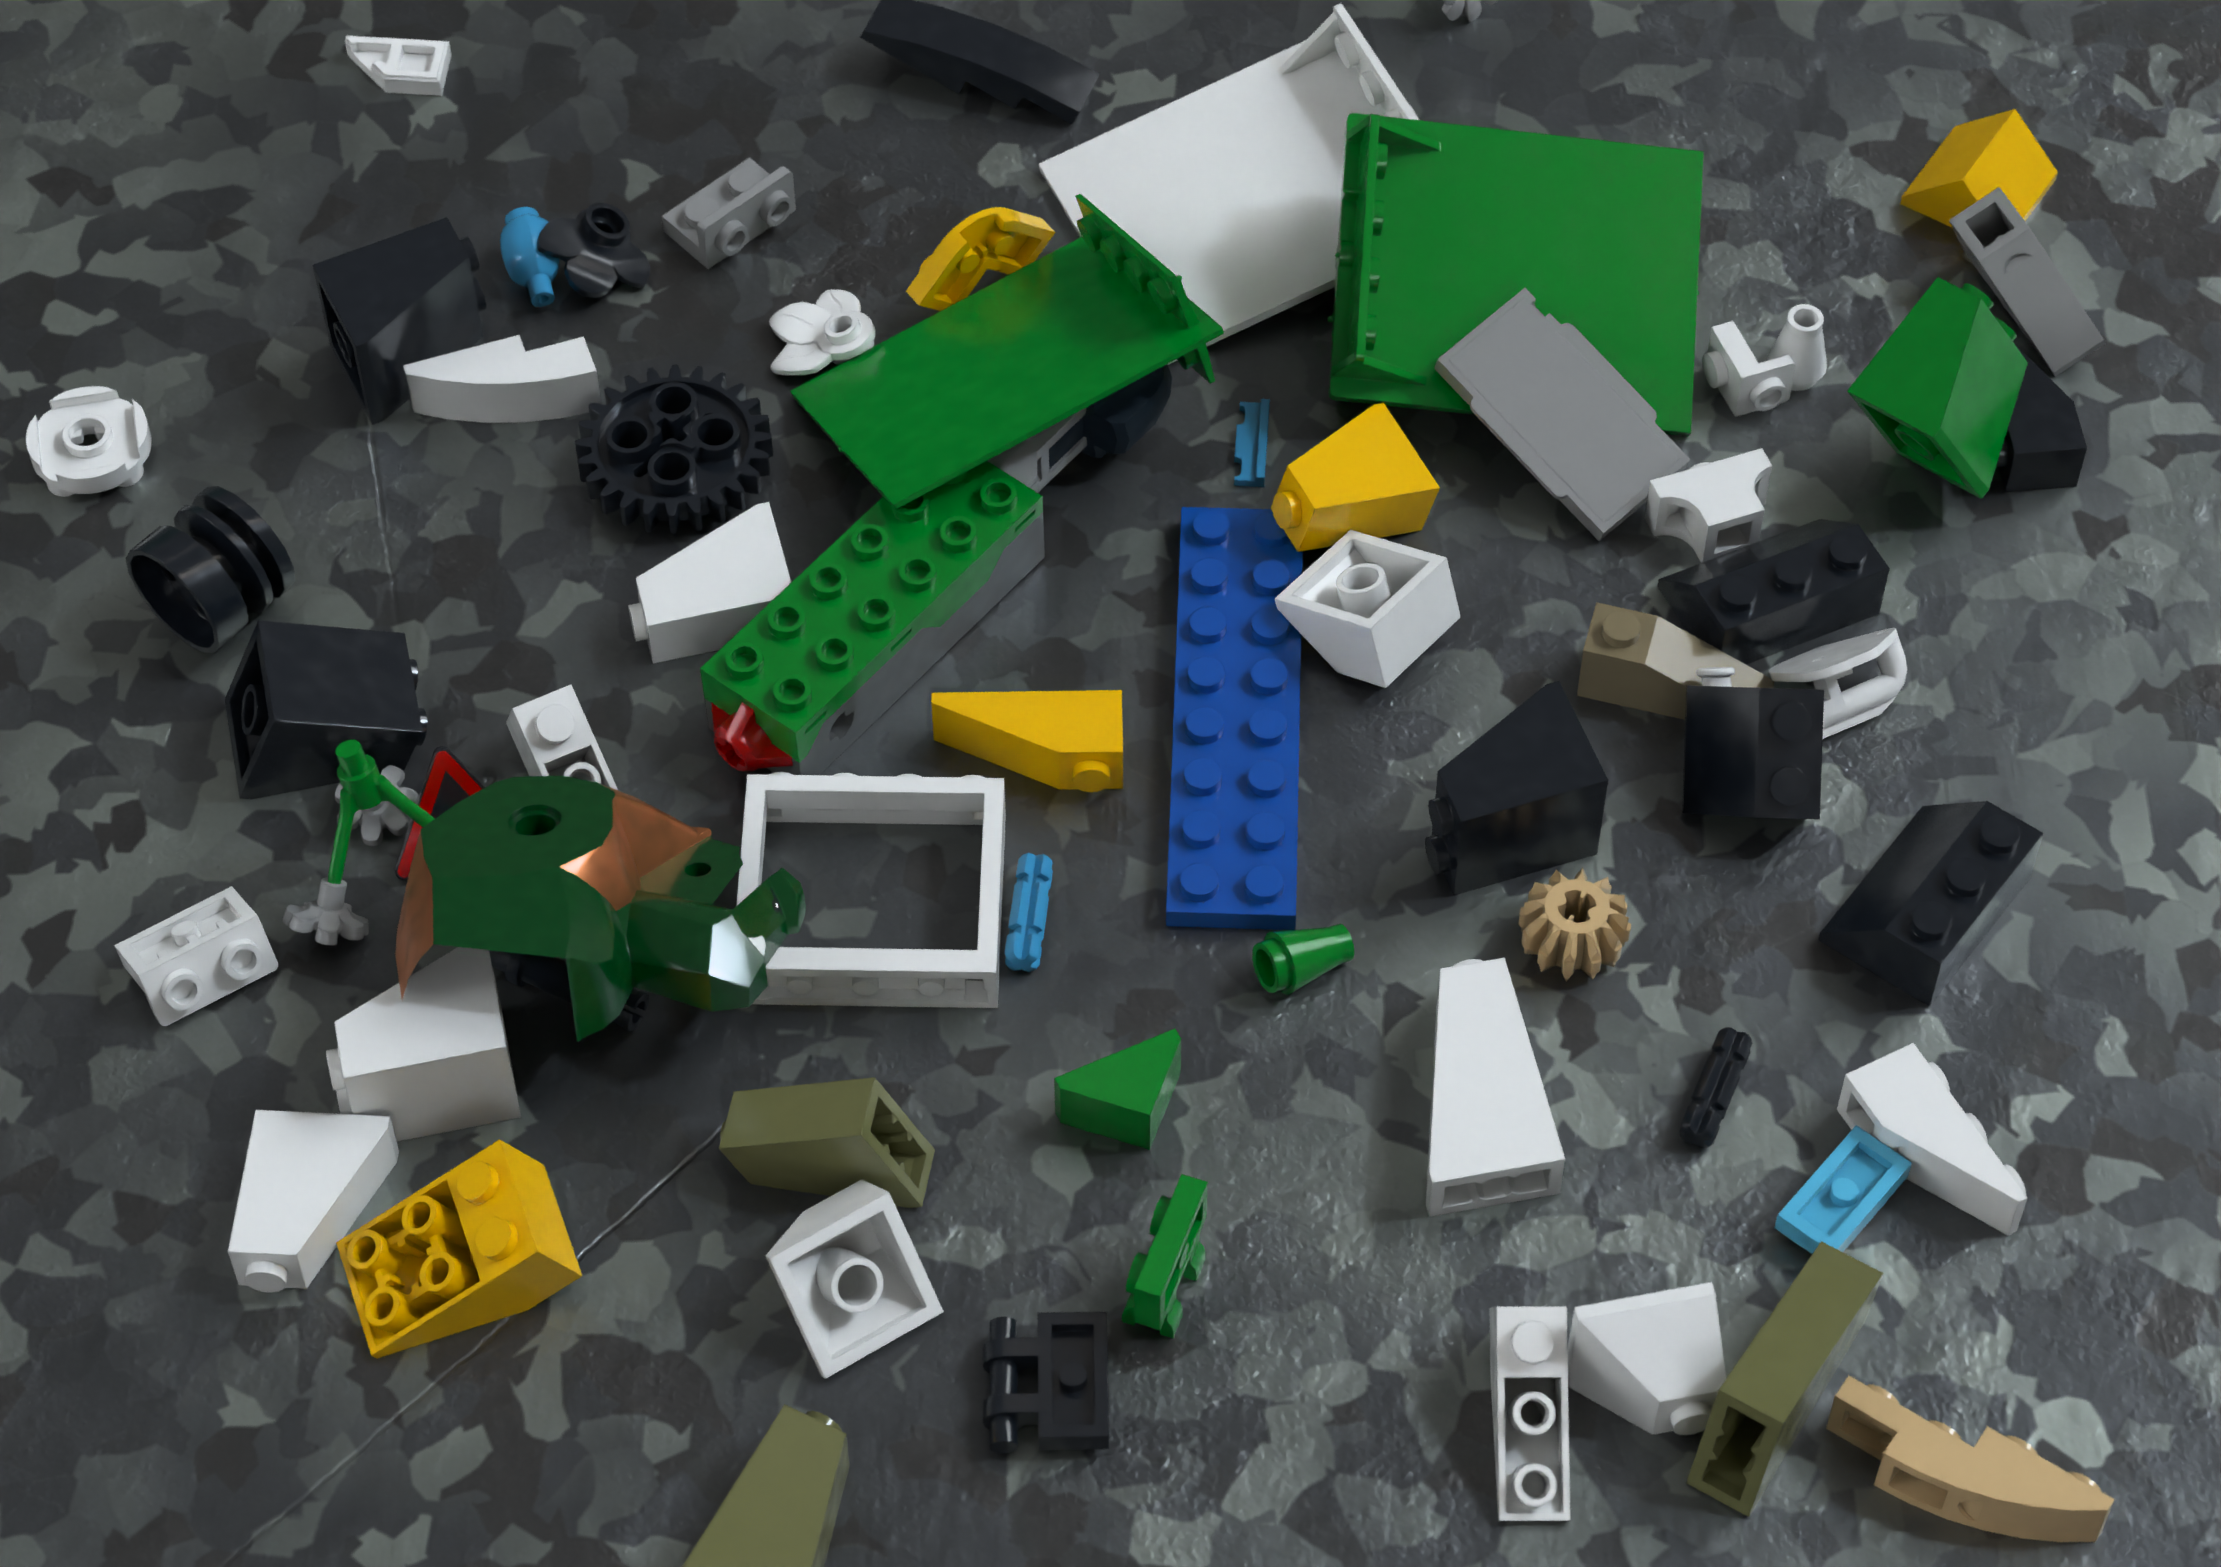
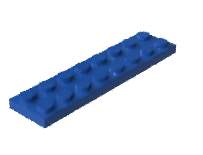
(1234, 725)

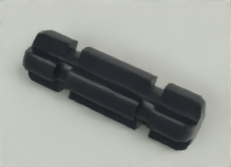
(1715, 1087)

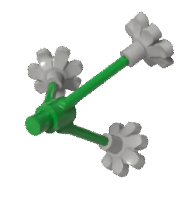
(364, 801)

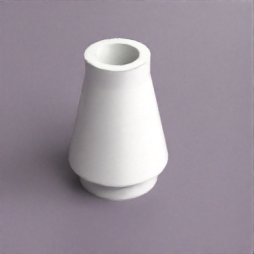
(1804, 342)

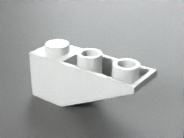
(558, 739)
(1914, 1114)
(1530, 1412)

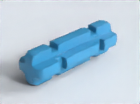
(1028, 912)

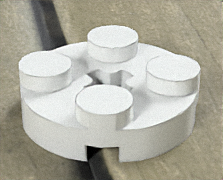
(95, 468)

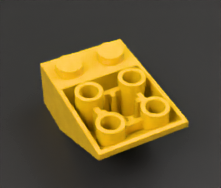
(459, 1252)

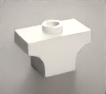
(1712, 504)

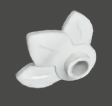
(821, 333)

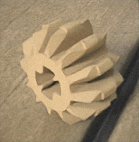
(1574, 924)

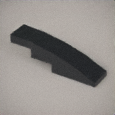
(971, 50)

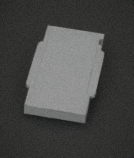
(1562, 412)

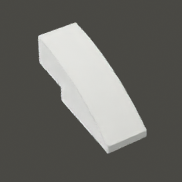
(505, 382)

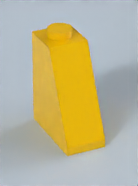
(1358, 481)

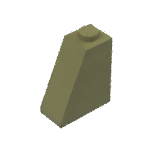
(827, 1139)

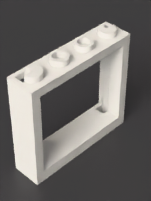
(882, 974)

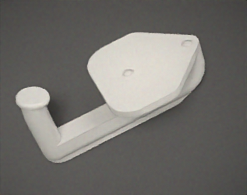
(1833, 662)

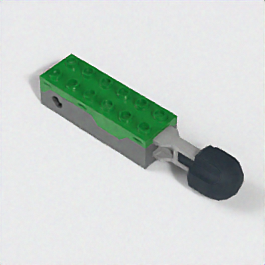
(898, 596)

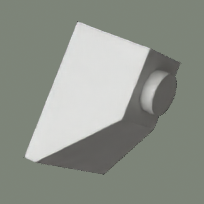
(852, 1276)
(1650, 1357)

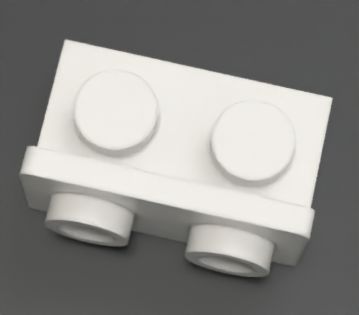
(198, 955)

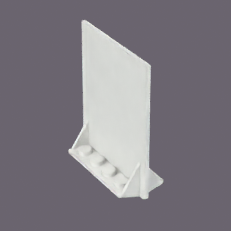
(1240, 175)

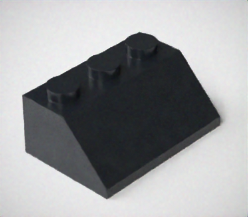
(1780, 590)
(1935, 895)

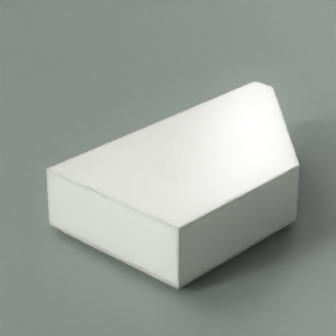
(402, 64)

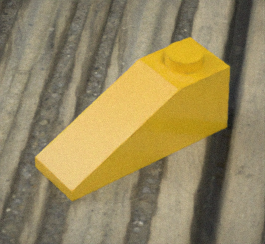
(1045, 735)

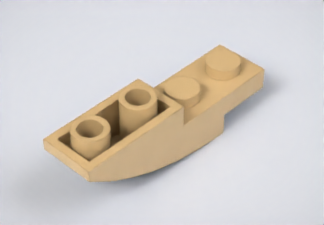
(1990, 1486)

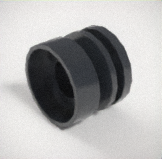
(211, 569)

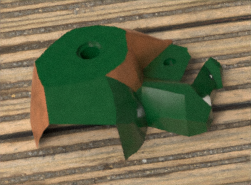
(595, 882)

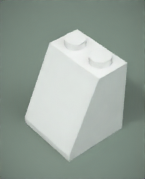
(433, 1056)

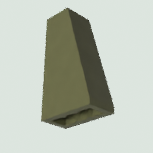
(1782, 1378)
(782, 1500)

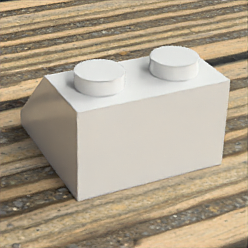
(1371, 606)

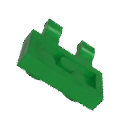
(1172, 1254)

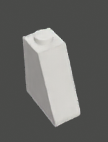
(710, 587)
(304, 1191)

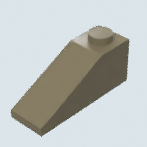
(1649, 661)

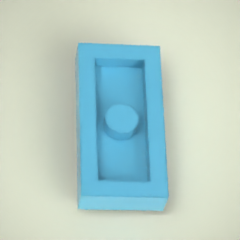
(1843, 1193)

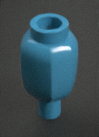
(523, 260)

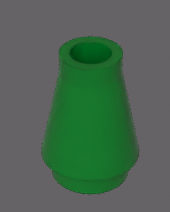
(1298, 957)

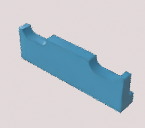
(1252, 444)

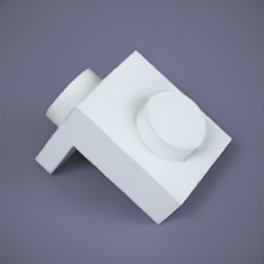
(1739, 376)

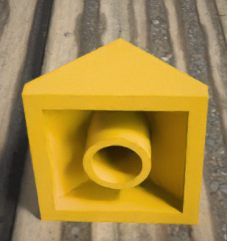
(1976, 162)

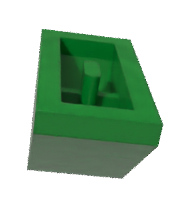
(1122, 1092)

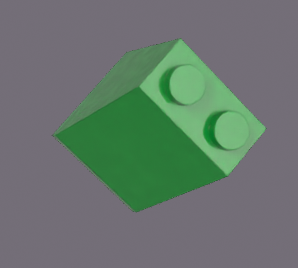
(1946, 385)

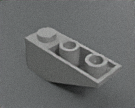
(2026, 281)

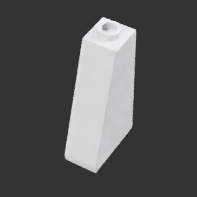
(1488, 1103)

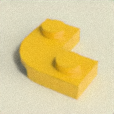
(985, 240)

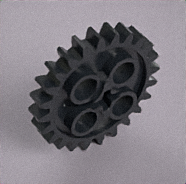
(674, 449)

